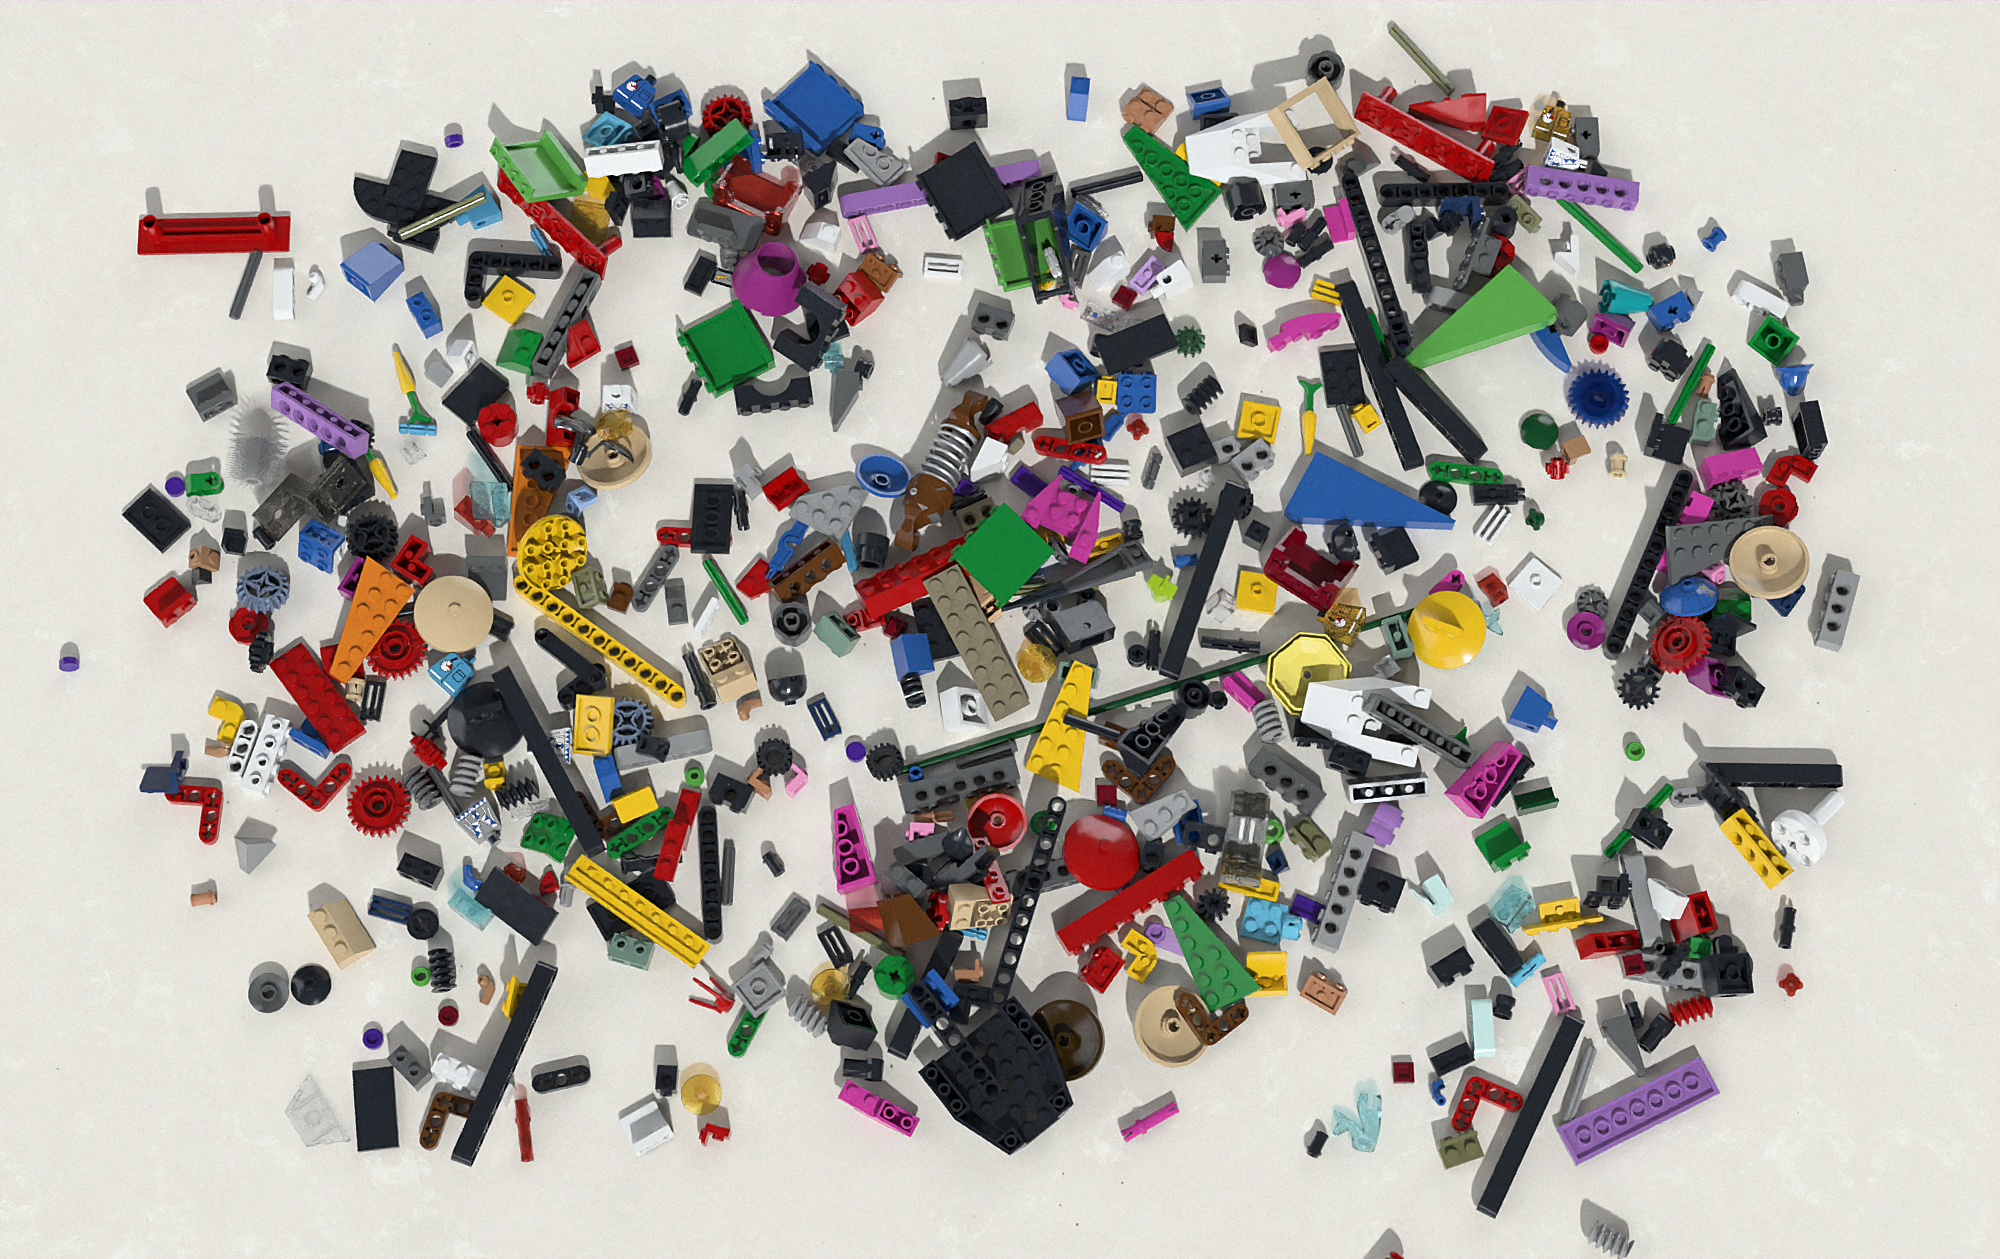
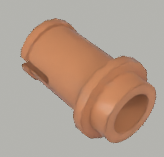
(1706, 382)
(204, 898)

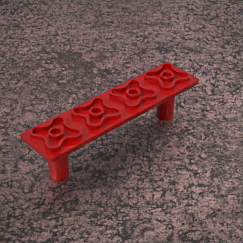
(1424, 139)
(562, 231)
(213, 235)

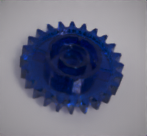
(1594, 411)

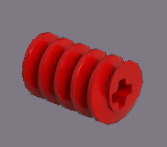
(1690, 1009)

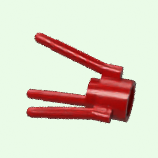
(724, 1001)

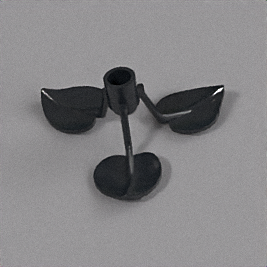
(580, 450)
(957, 845)

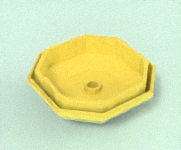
(1300, 654)

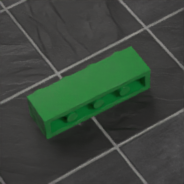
(716, 152)

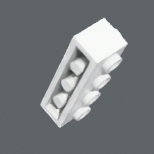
(624, 158)
(266, 756)
(464, 1077)

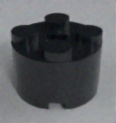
(673, 120)
(1245, 200)
(1669, 359)

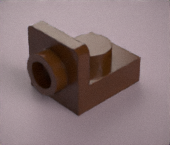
(1162, 223)
(620, 597)

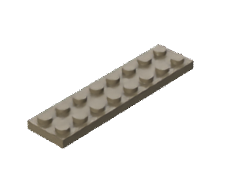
(976, 643)

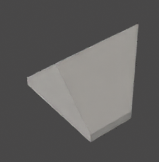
(252, 852)

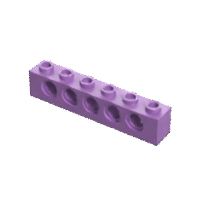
(1588, 183)
(319, 420)

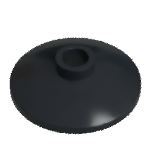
(1446, 503)
(317, 992)

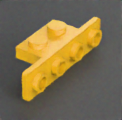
(1560, 914)

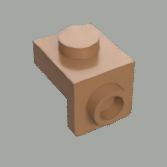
(204, 558)

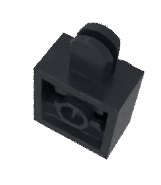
(363, 494)
(1725, 971)

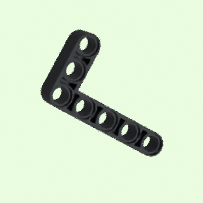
(505, 268)

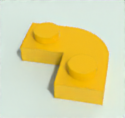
(231, 715)
(1145, 956)

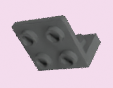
(211, 397)
(490, 574)

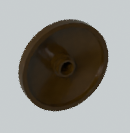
(1074, 1035)

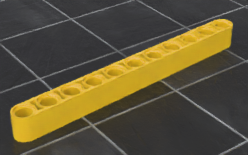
(606, 647)

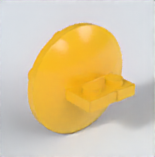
(551, 552)
(1447, 630)

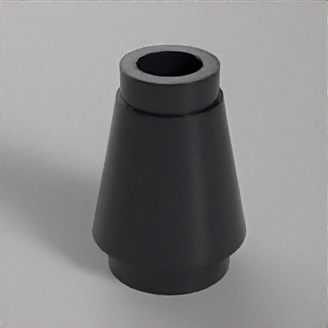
(991, 411)

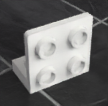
(646, 1128)

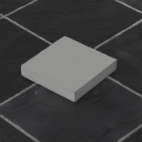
(759, 990)

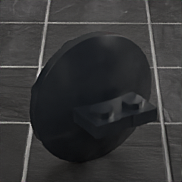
(482, 722)

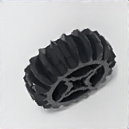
(377, 523)

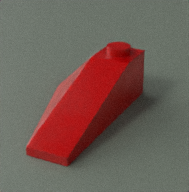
(1463, 113)

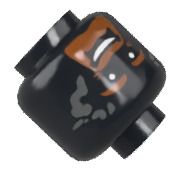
(1660, 256)

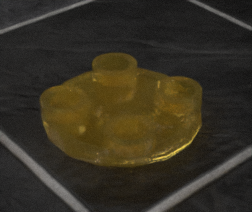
(614, 424)
(1037, 663)

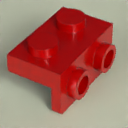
(785, 489)

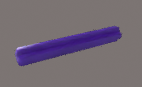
(1092, 488)

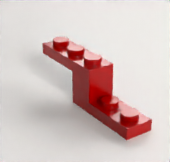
(677, 835)

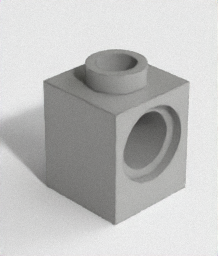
(1229, 442)

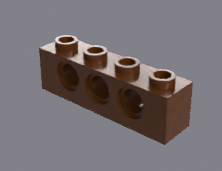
(797, 571)

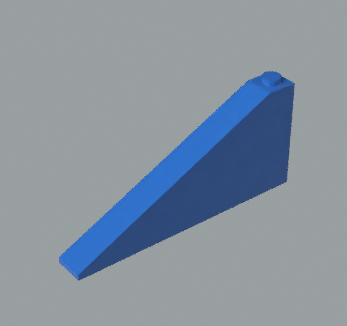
(1340, 495)

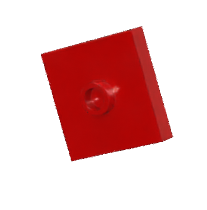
(1505, 125)

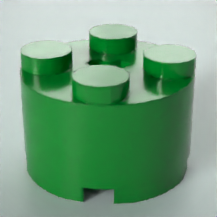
(892, 966)

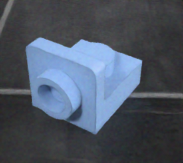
(580, 499)

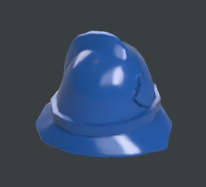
(1793, 378)

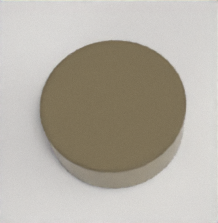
(1016, 446)

